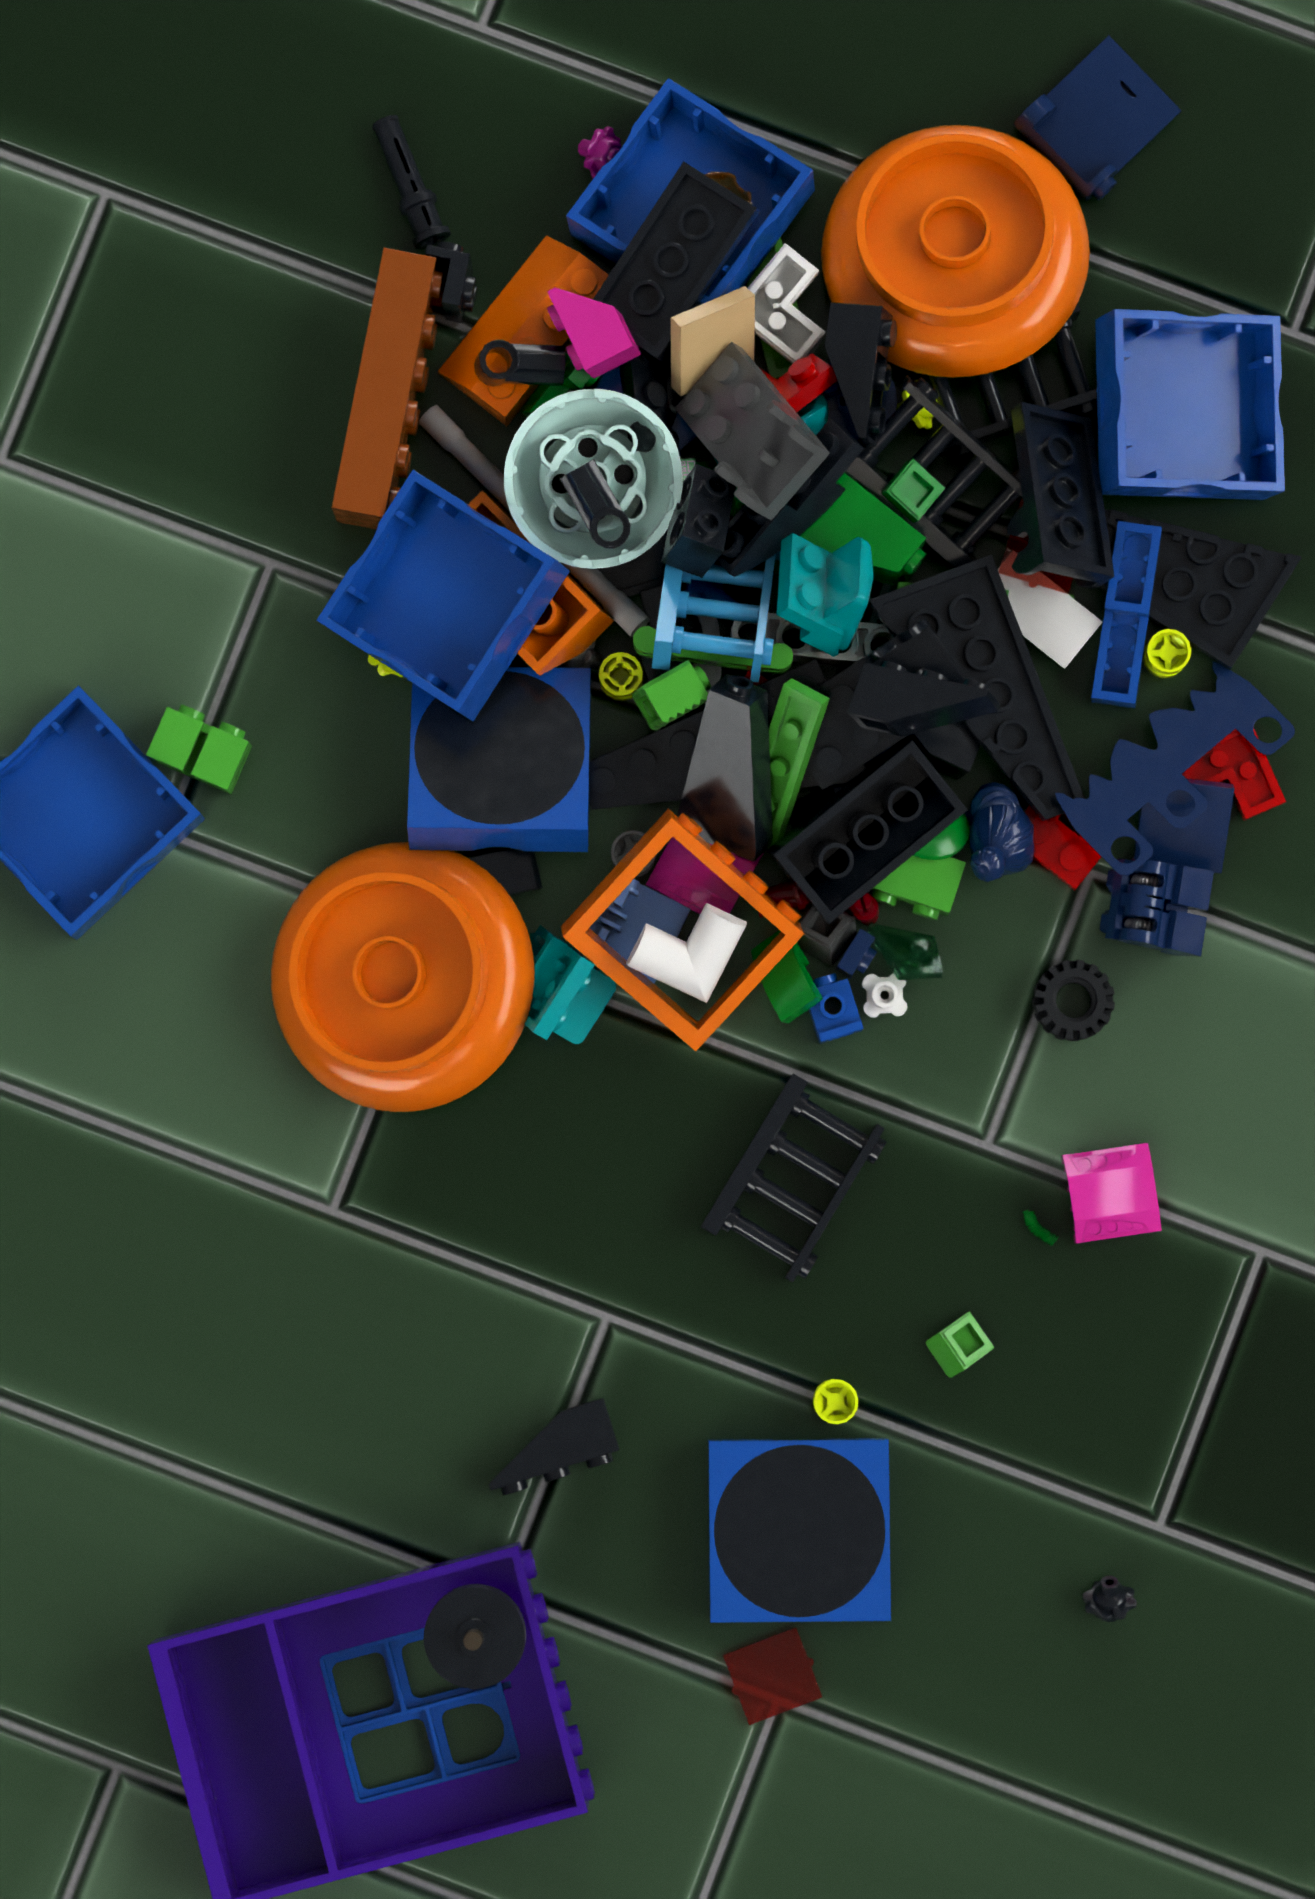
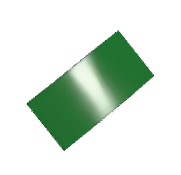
(789, 983)

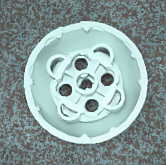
(549, 447)

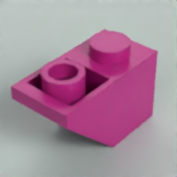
(596, 332)

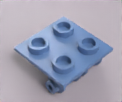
(631, 910)

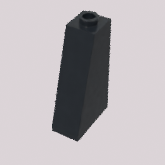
(730, 770)

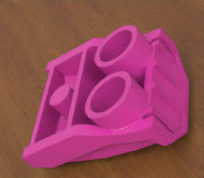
(691, 882)
(1112, 1193)

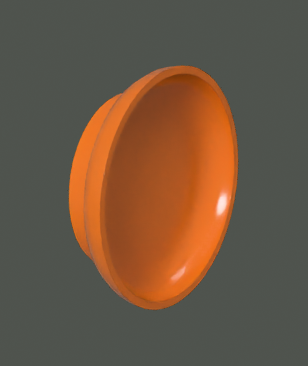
(962, 244)
(402, 977)

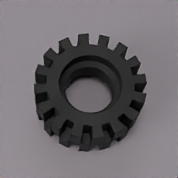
(1100, 1000)

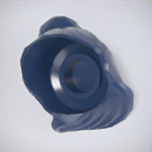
(999, 833)

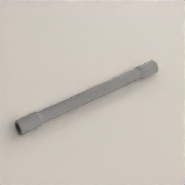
(453, 440)

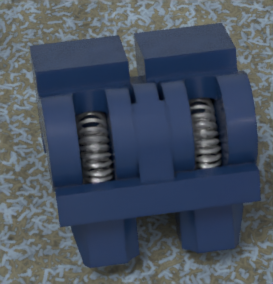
(1153, 907)

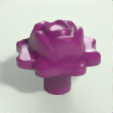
(599, 149)

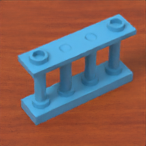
(678, 603)

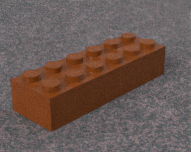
(387, 387)

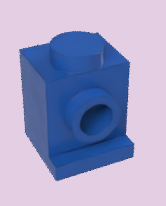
(834, 1026)

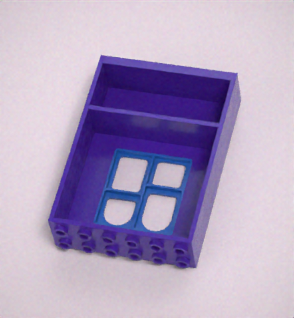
(274, 1755)

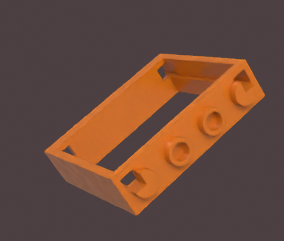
(717, 859)

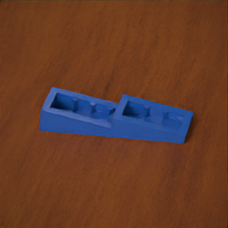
(1126, 615)

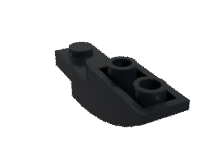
(756, 538)

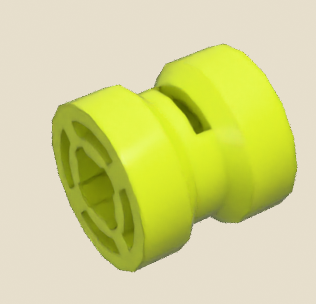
(1171, 648)
(620, 683)
(841, 1404)

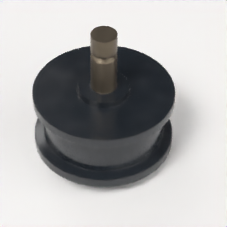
(475, 1636)

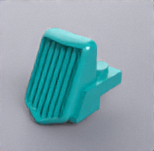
(824, 590)
(566, 989)

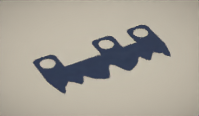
(1151, 775)

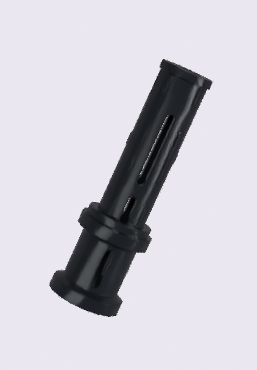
(416, 200)

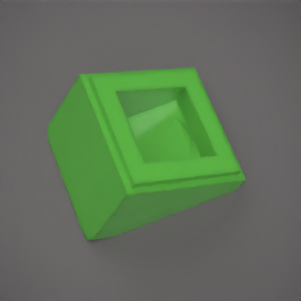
(959, 1345)

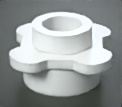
(875, 1004)

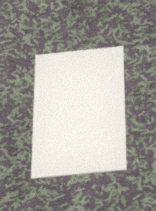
(1050, 619)

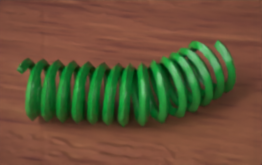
(1030, 1219)

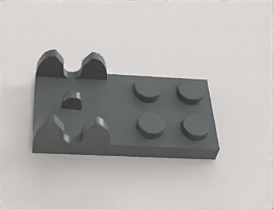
(751, 432)

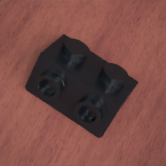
(460, 284)

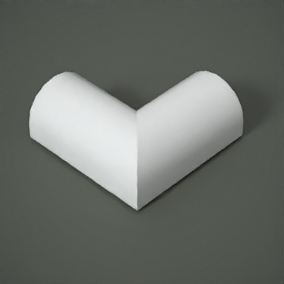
(775, 316)
(693, 964)

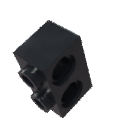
(699, 522)

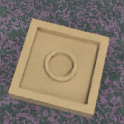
(706, 331)

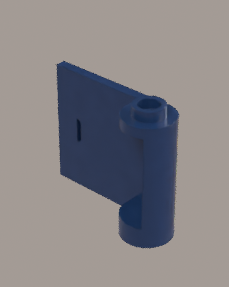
(1094, 121)

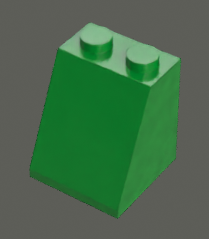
(858, 513)

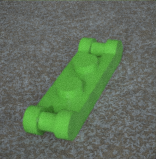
(780, 661)

